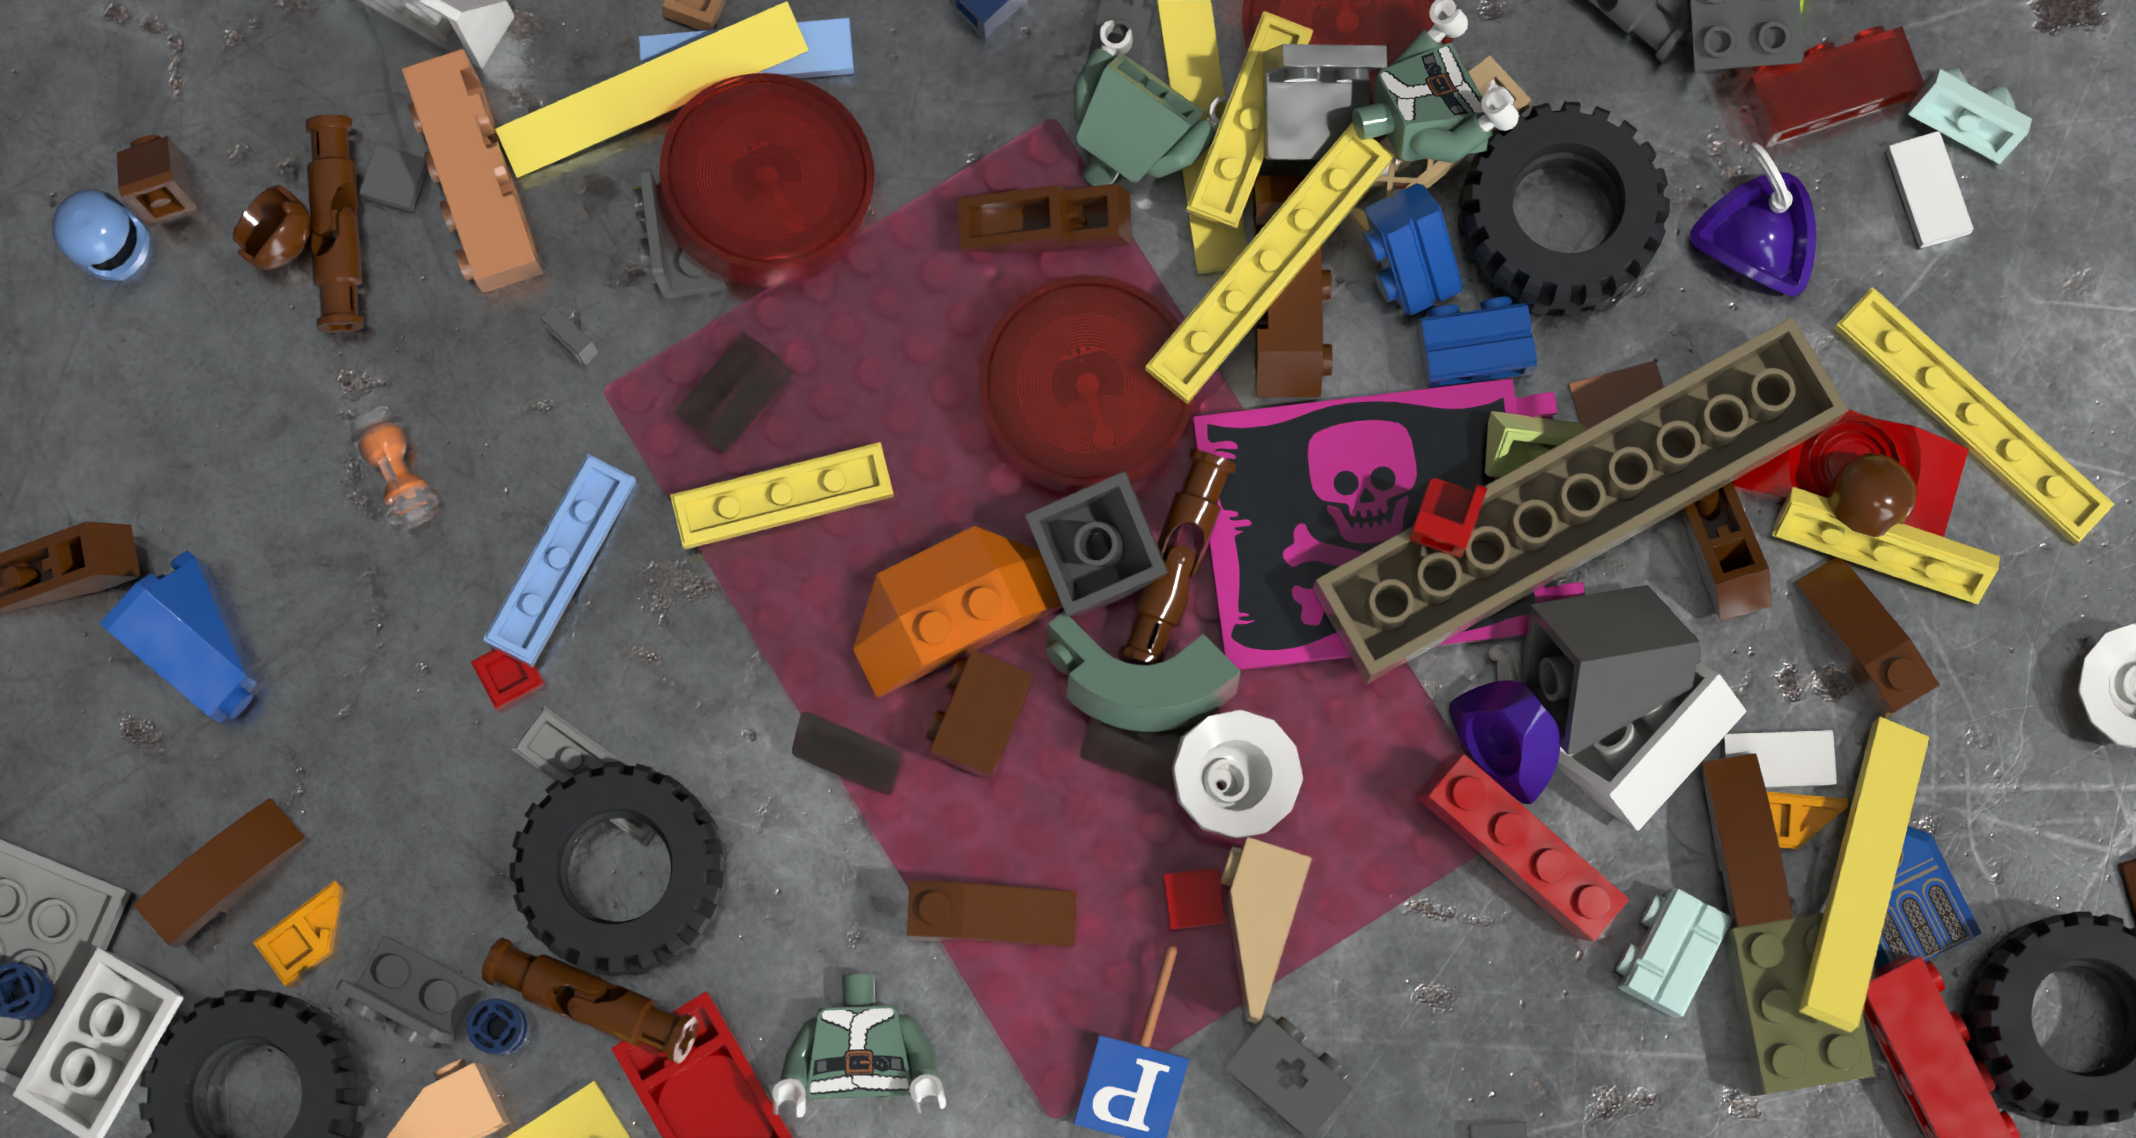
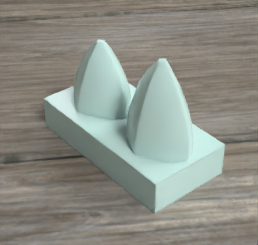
(1973, 118)

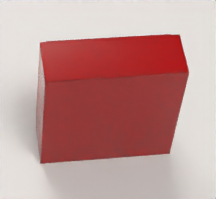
(506, 678)
(1194, 898)

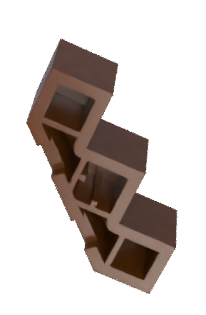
(1290, 332)

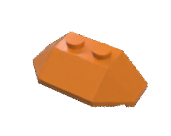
(948, 604)

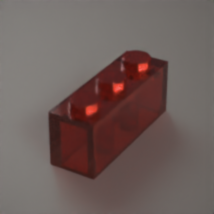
(1833, 85)

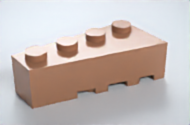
(472, 171)

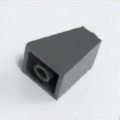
(1606, 661)

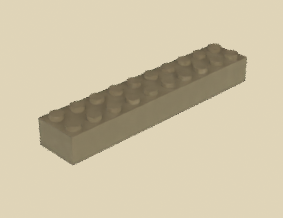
(1585, 499)

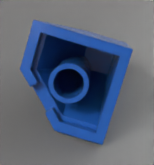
(186, 637)

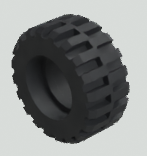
(1584, 145)
(560, 823)
(242, 1018)
(2005, 1027)

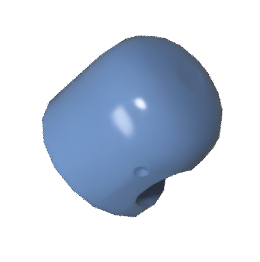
(93, 229)

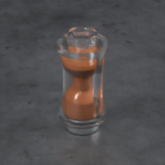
(384, 445)

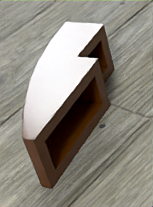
(1045, 220)
(1746, 841)
(219, 873)

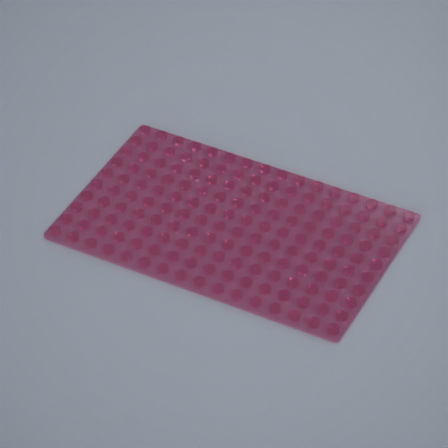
(894, 357)

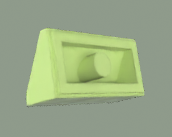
(1522, 438)

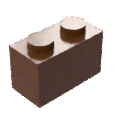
(980, 714)

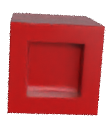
(1447, 517)

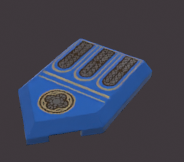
(1925, 905)

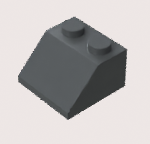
(1097, 545)

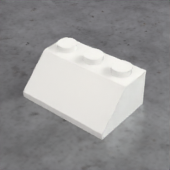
(1652, 756)
(98, 1044)

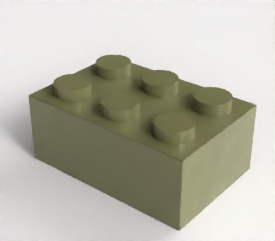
(1780, 1043)

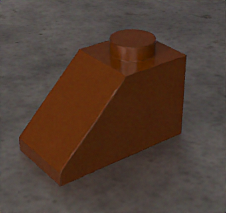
(154, 179)

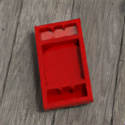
(1813, 464)
(709, 1091)

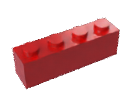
(1522, 847)
(1930, 1053)

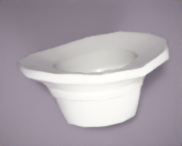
(2109, 685)
(1251, 762)

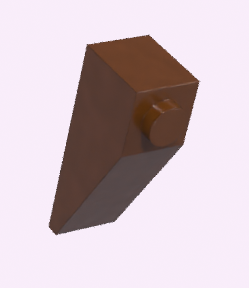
(1728, 554)
(67, 565)
(1866, 638)
(990, 914)

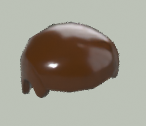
(272, 229)
(1872, 494)

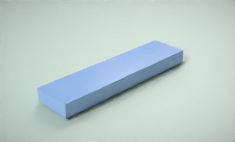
(827, 42)
(559, 560)

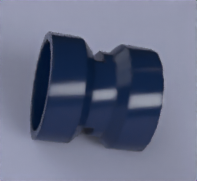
(31, 995)
(508, 1027)

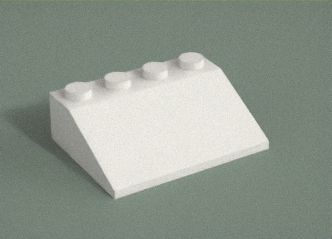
(452, 23)

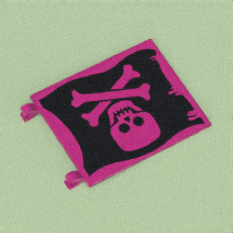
(1327, 487)

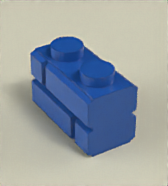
(1413, 250)
(1476, 343)

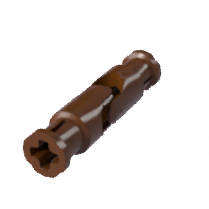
(334, 215)
(1164, 600)
(595, 1003)

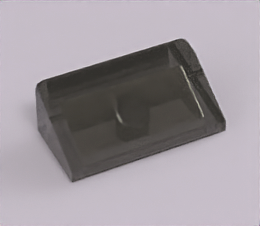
(733, 392)
(1134, 752)
(847, 753)

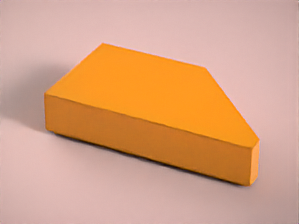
(1801, 816)
(303, 936)

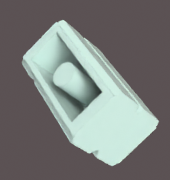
(1673, 951)

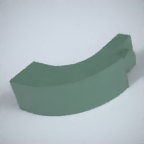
(1141, 696)

